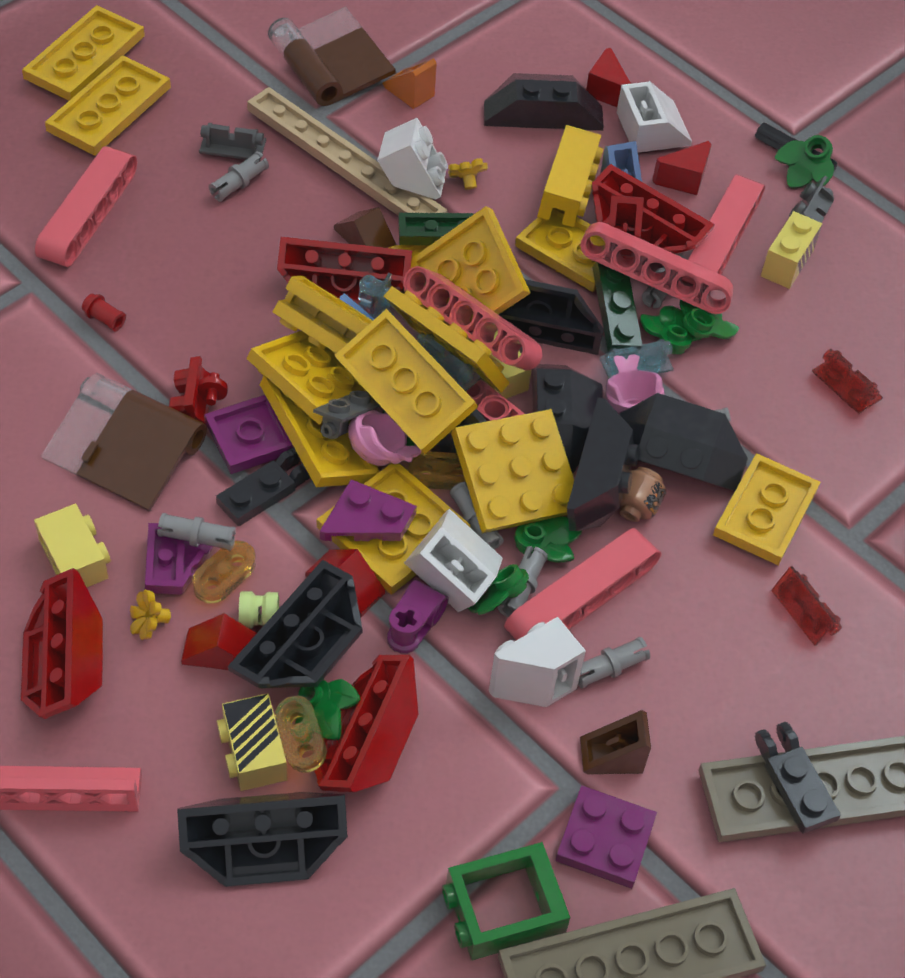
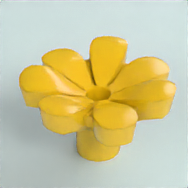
(468, 172)
(147, 614)

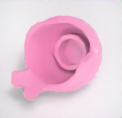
(630, 384)
(380, 439)

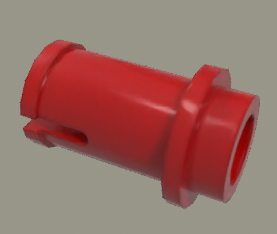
(98, 308)

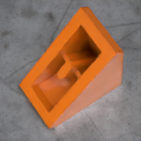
(414, 84)

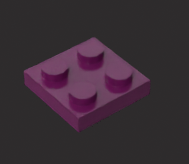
(247, 434)
(606, 836)

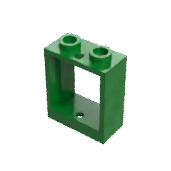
(554, 912)

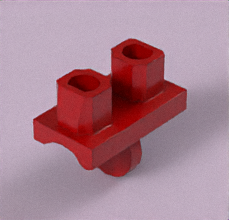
(200, 390)

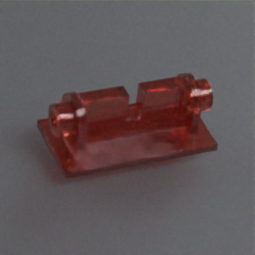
(848, 385)
(805, 607)

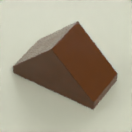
(366, 229)
(617, 747)

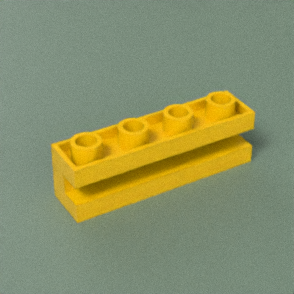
(572, 175)
(319, 314)

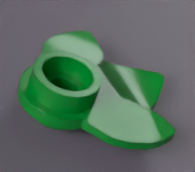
(805, 165)
(705, 324)
(669, 328)
(550, 536)
(509, 583)
(328, 701)

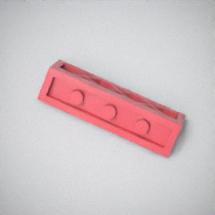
(70, 788)

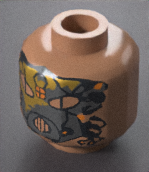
(644, 496)

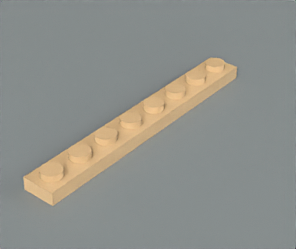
(337, 153)

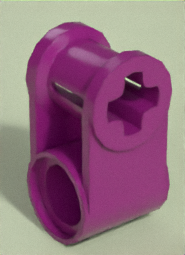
(415, 616)

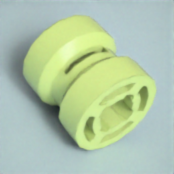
(250, 608)

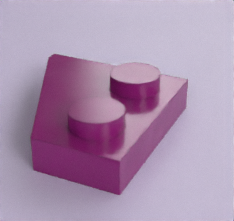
(368, 515)
(171, 562)

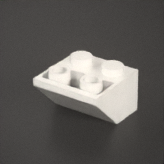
(651, 118)
(412, 160)
(455, 561)
(538, 665)

